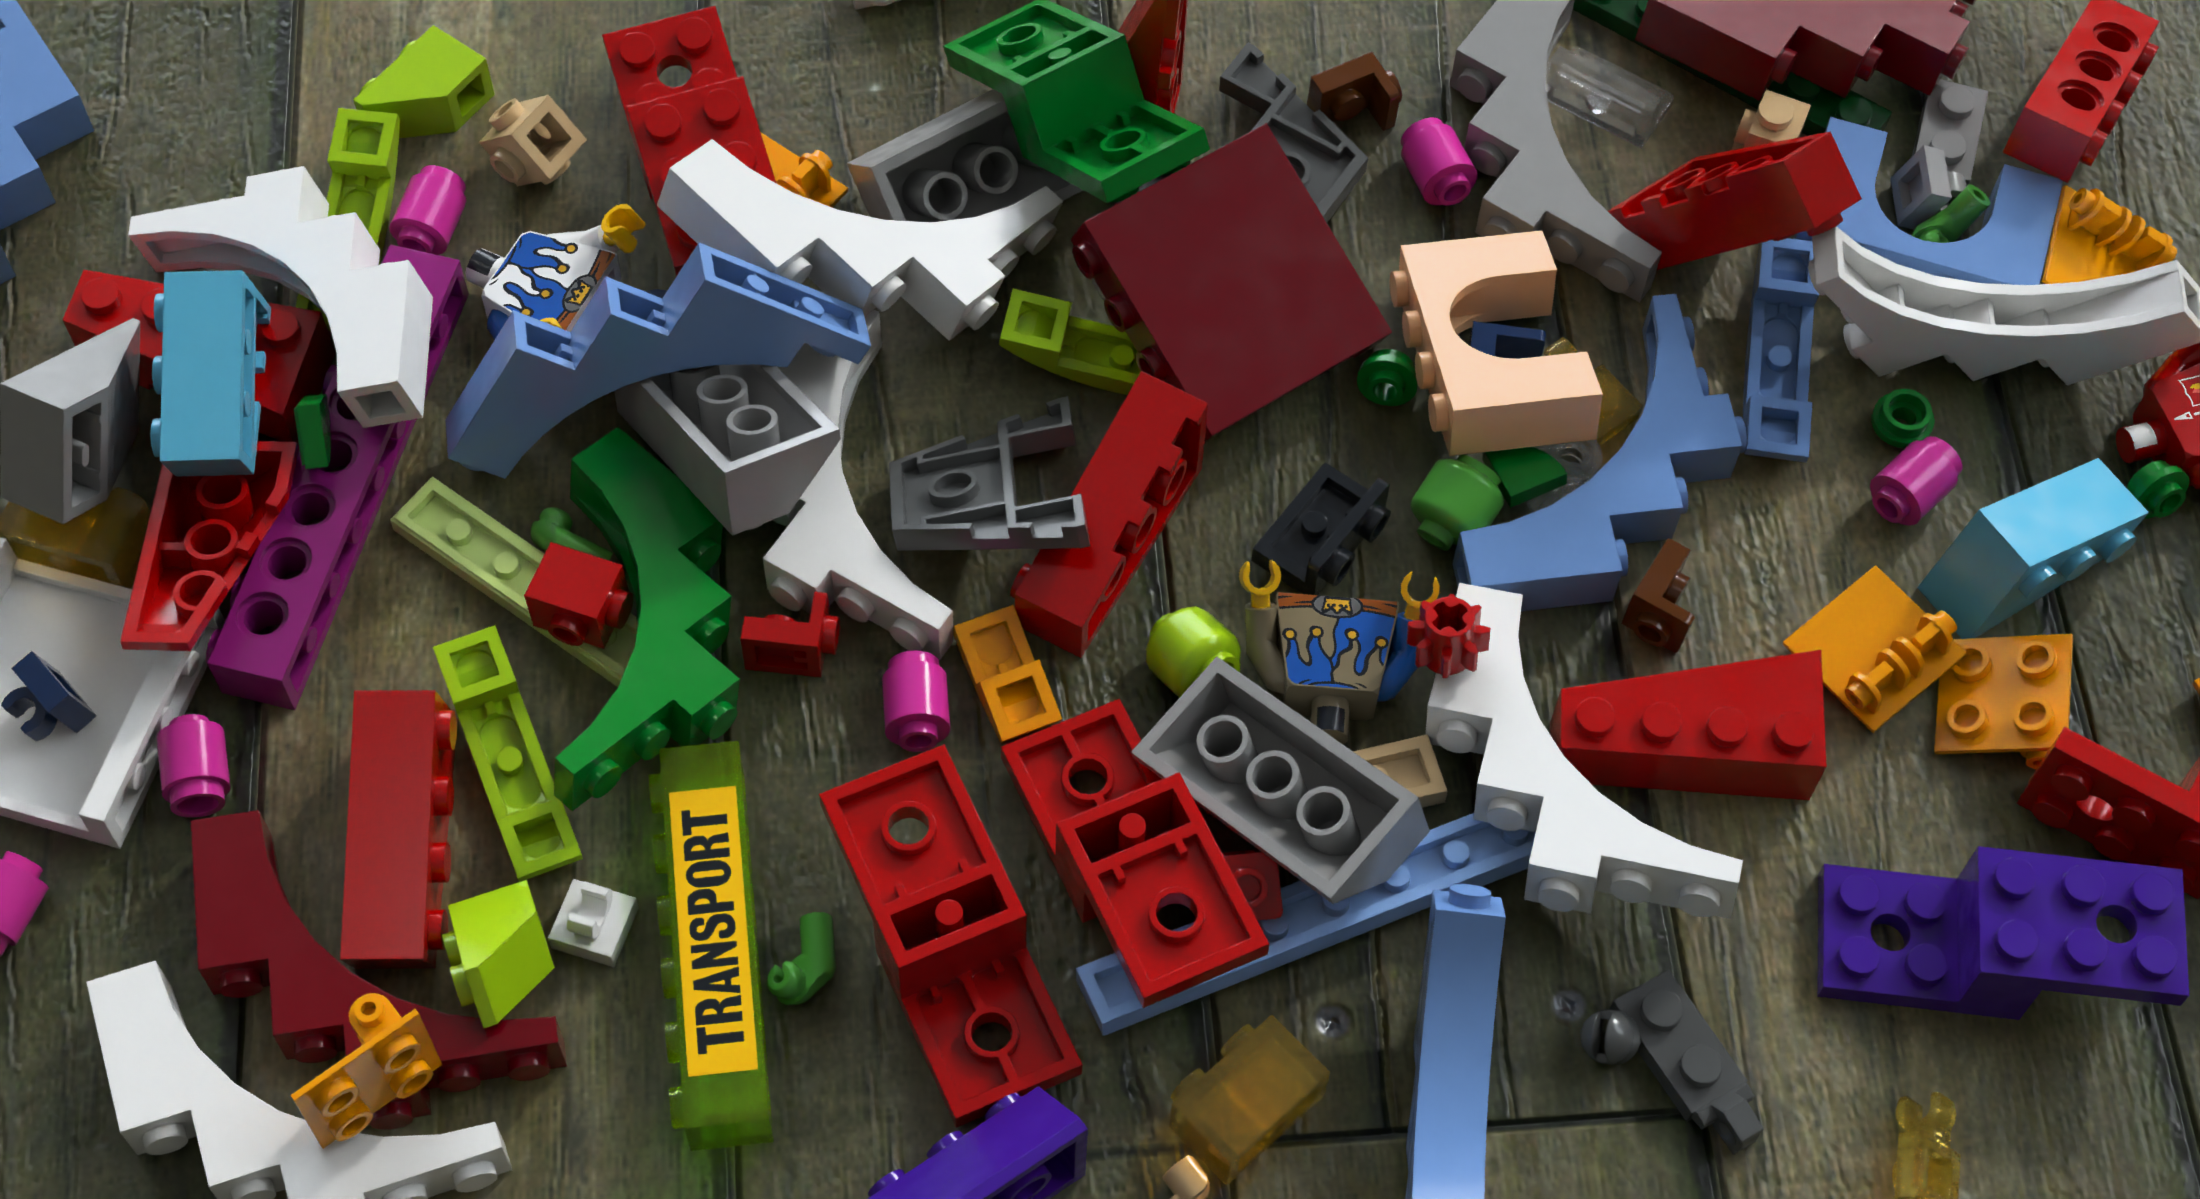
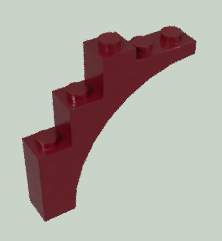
(1819, 40)
(257, 941)

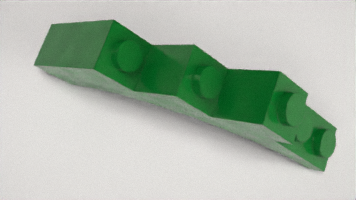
(681, 617)

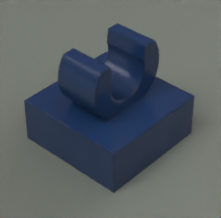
(50, 695)

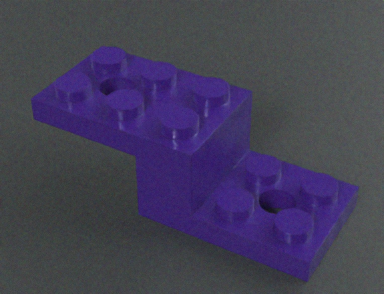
(2002, 933)

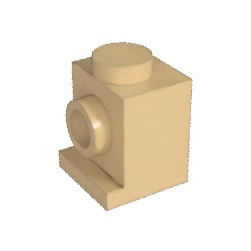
(1775, 121)

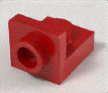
(790, 646)
(1258, 880)

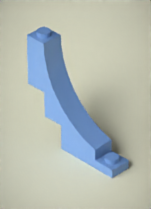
(36, 117)
(710, 316)
(1454, 1045)

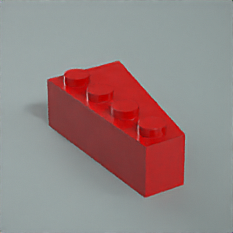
(1742, 199)
(294, 343)
(1128, 499)
(398, 829)

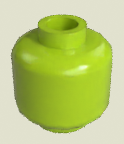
(1186, 644)

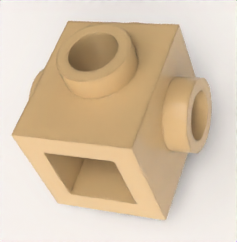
(531, 141)

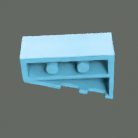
(208, 373)
(2032, 546)

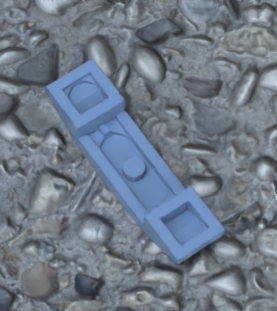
(1780, 352)

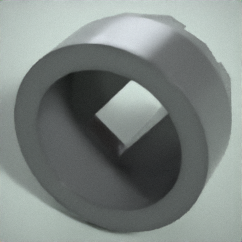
(1621, 1037)

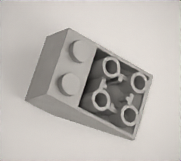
(71, 425)

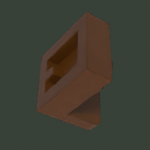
(1355, 86)
(1654, 606)

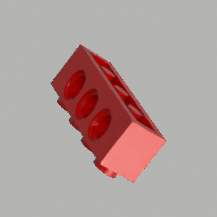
(2084, 89)

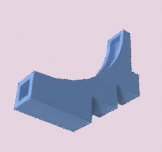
(1578, 544)

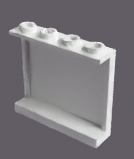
(96, 777)

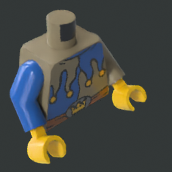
(1330, 652)

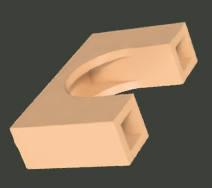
(1480, 397)

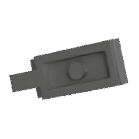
(1691, 1061)

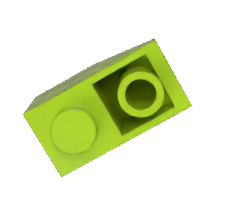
(430, 86)
(496, 950)

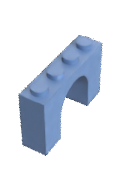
(2004, 251)

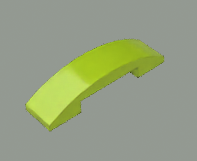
(363, 173)
(1069, 346)
(507, 753)

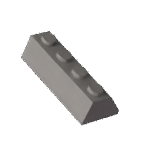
(952, 167)
(733, 437)
(1285, 784)

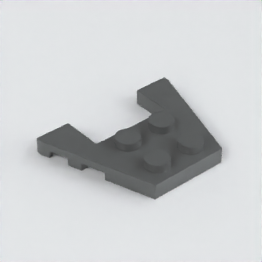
(1313, 144)
(967, 492)

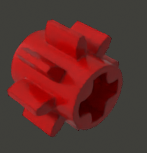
(1448, 636)

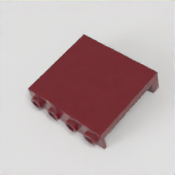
(1230, 280)

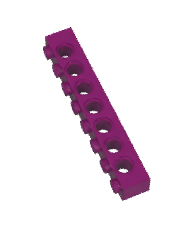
(278, 664)

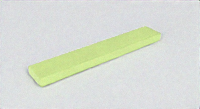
(495, 564)

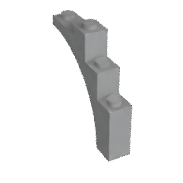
(1515, 141)

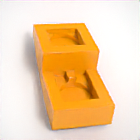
(1006, 674)

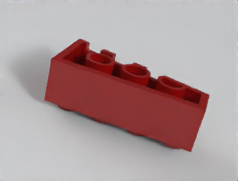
(1702, 729)

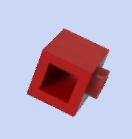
(578, 596)

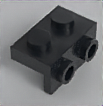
(1322, 529)

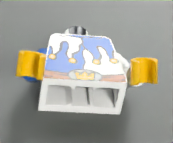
(553, 273)

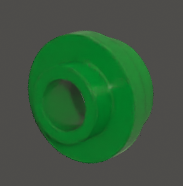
(1388, 378)
(1905, 405)
(2159, 488)

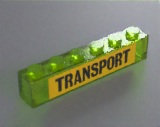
(713, 946)

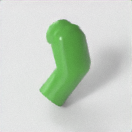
(1955, 218)
(555, 527)
(812, 968)

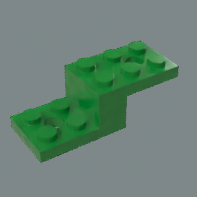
(1077, 100)

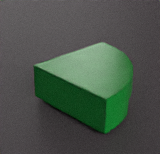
(314, 431)
(1525, 473)

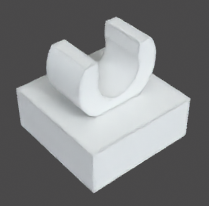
(593, 922)

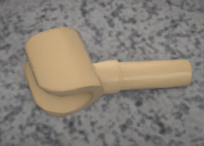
(1187, 1180)

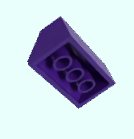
(1020, 1152)

